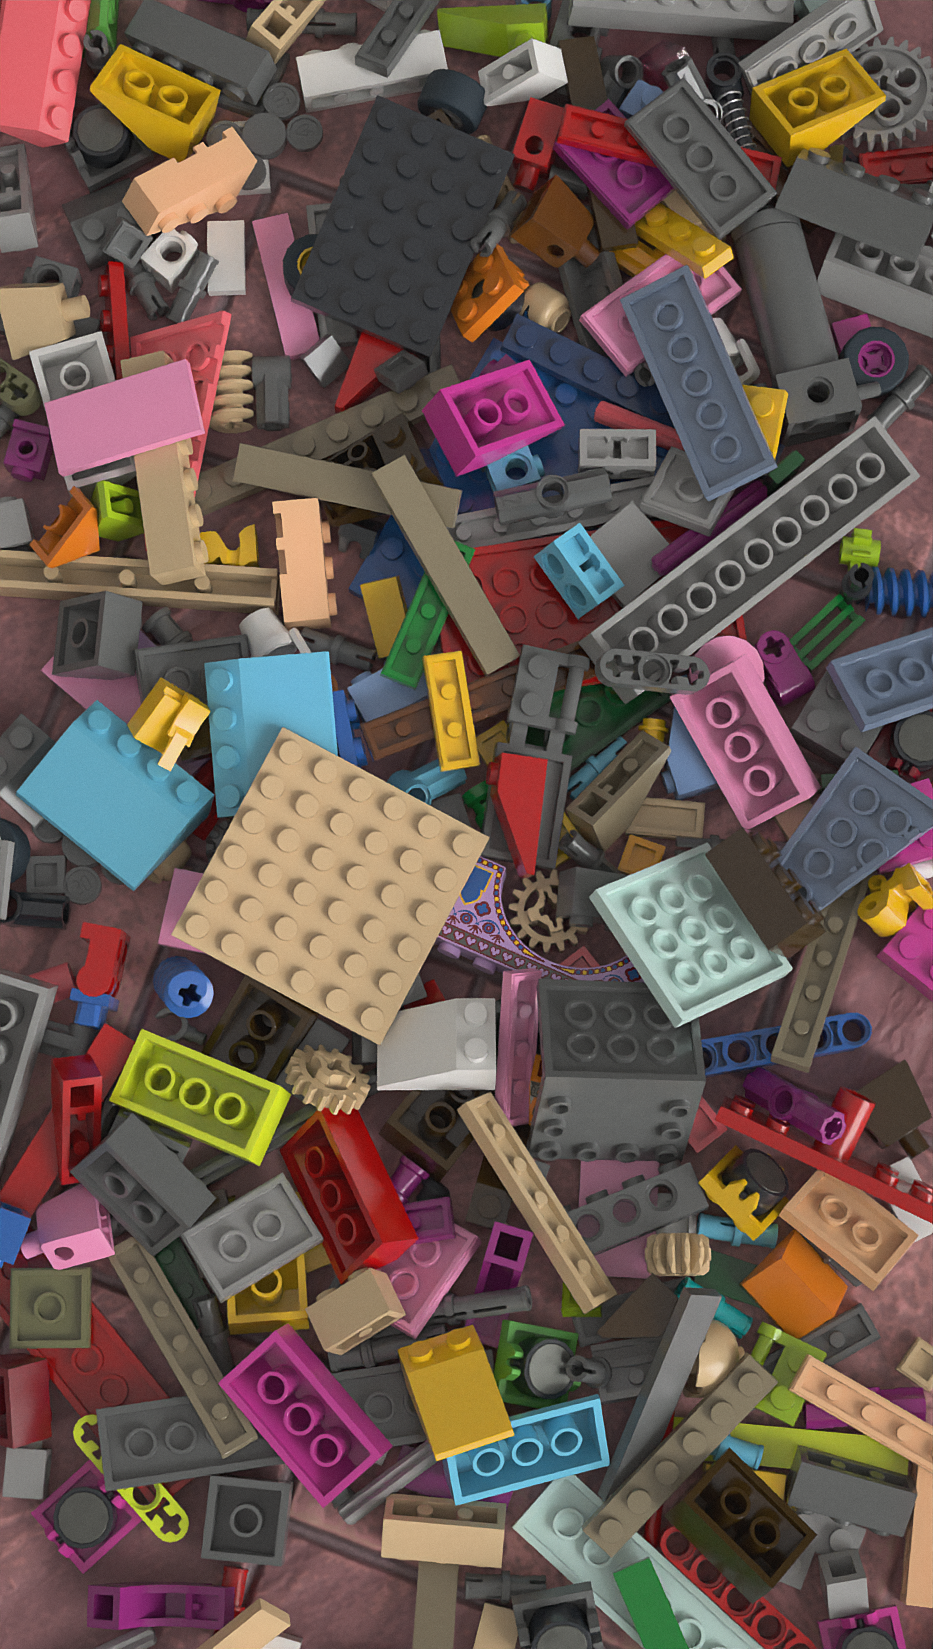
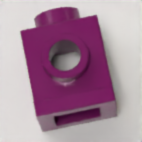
(37, 462)

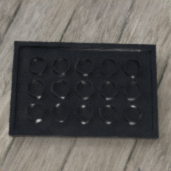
(402, 227)

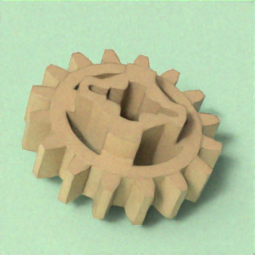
(533, 917)
(327, 1079)

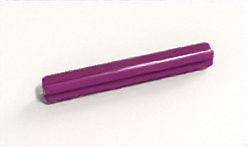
(692, 541)

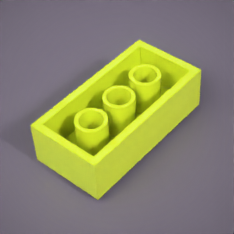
(200, 1097)

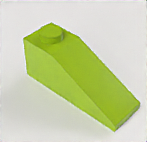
(493, 28)

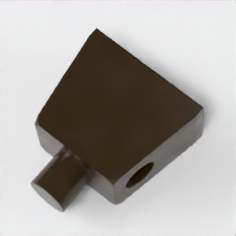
(897, 1110)

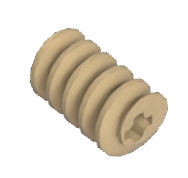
(229, 398)

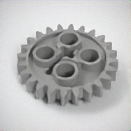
(895, 67)

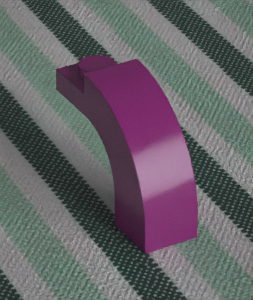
(500, 1271)
(159, 1604)

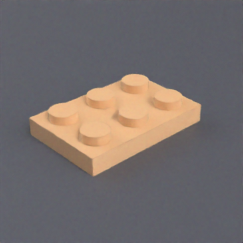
(849, 1227)

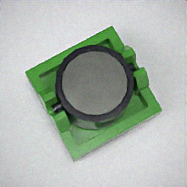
(534, 1364)

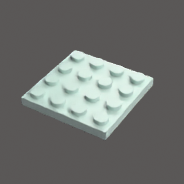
(687, 936)

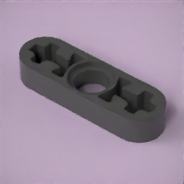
(678, 684)

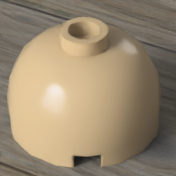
(714, 1361)

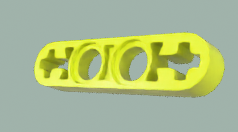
(157, 1522)

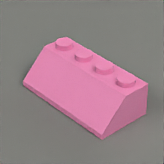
(746, 743)

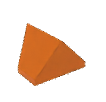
(71, 534)

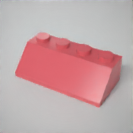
(40, 67)

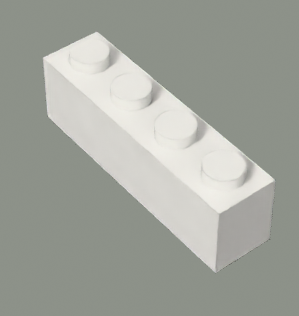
(335, 81)

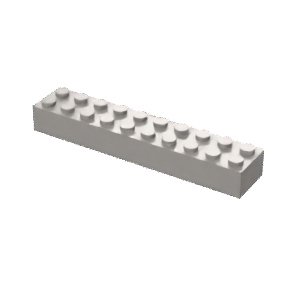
(757, 552)

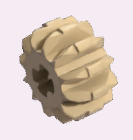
(677, 1254)

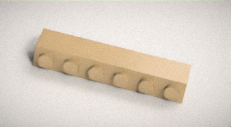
(168, 499)

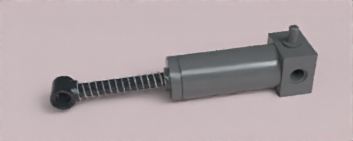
(787, 299)

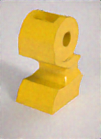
(245, 555)
(888, 909)

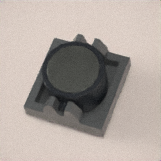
(104, 147)
(558, 1618)

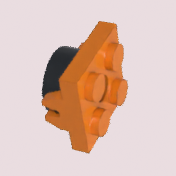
(489, 295)

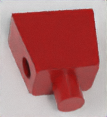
(537, 133)

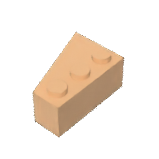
(191, 188)
(304, 564)

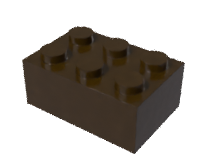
(766, 892)

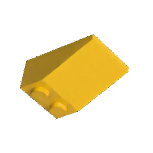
(156, 102)
(813, 104)
(454, 1392)

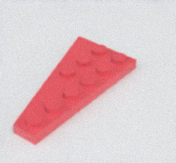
(203, 346)

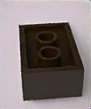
(259, 1030)
(430, 1128)

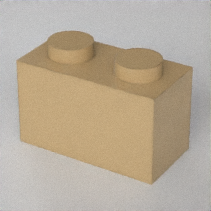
(354, 1310)

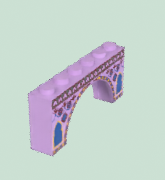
(482, 934)

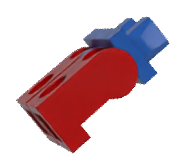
(101, 975)

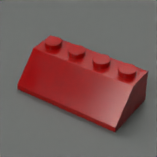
(348, 1192)

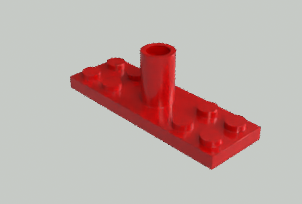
(834, 1158)

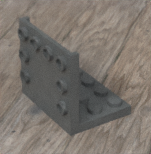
(613, 1075)

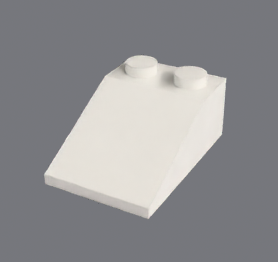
(440, 1047)

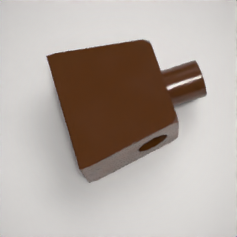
(556, 226)

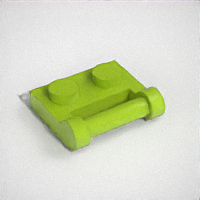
(780, 1401)

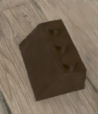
(741, 1526)

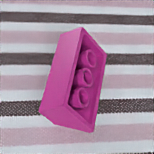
(305, 1414)

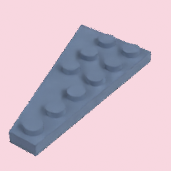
(855, 828)

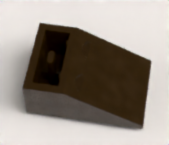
(376, 450)

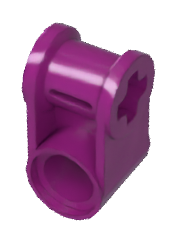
(784, 673)

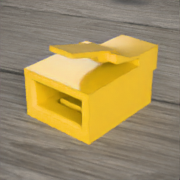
(168, 721)

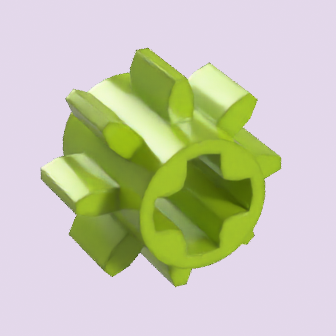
(859, 549)

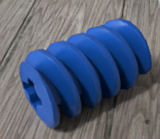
(901, 591)
(183, 987)

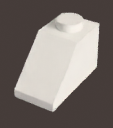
(523, 73)

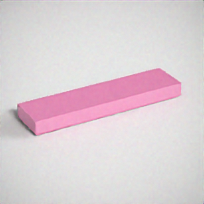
(294, 321)
(517, 1042)

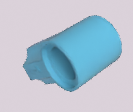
(427, 781)

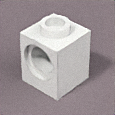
(167, 272)

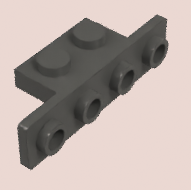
(586, 288)

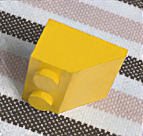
(271, 1302)

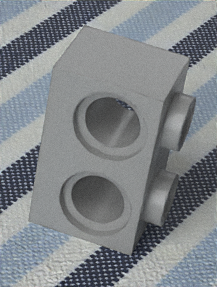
(619, 451)

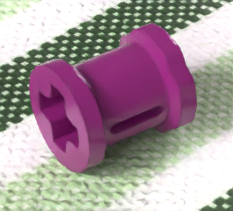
(407, 1178)

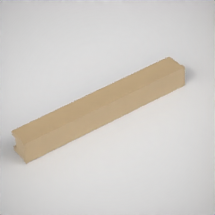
(221, 589)

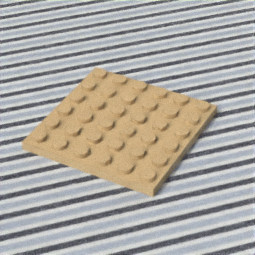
(330, 886)

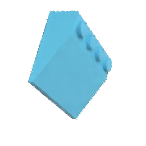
(251, 705)
(115, 797)

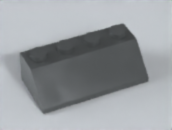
(858, 204)

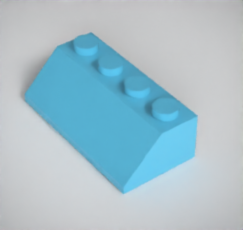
(544, 1448)

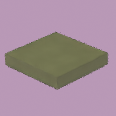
(50, 1308)

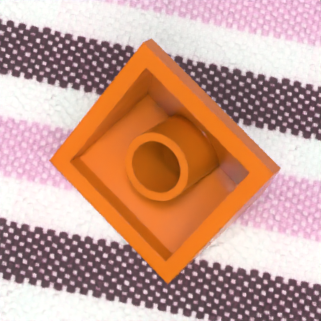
(795, 1286)

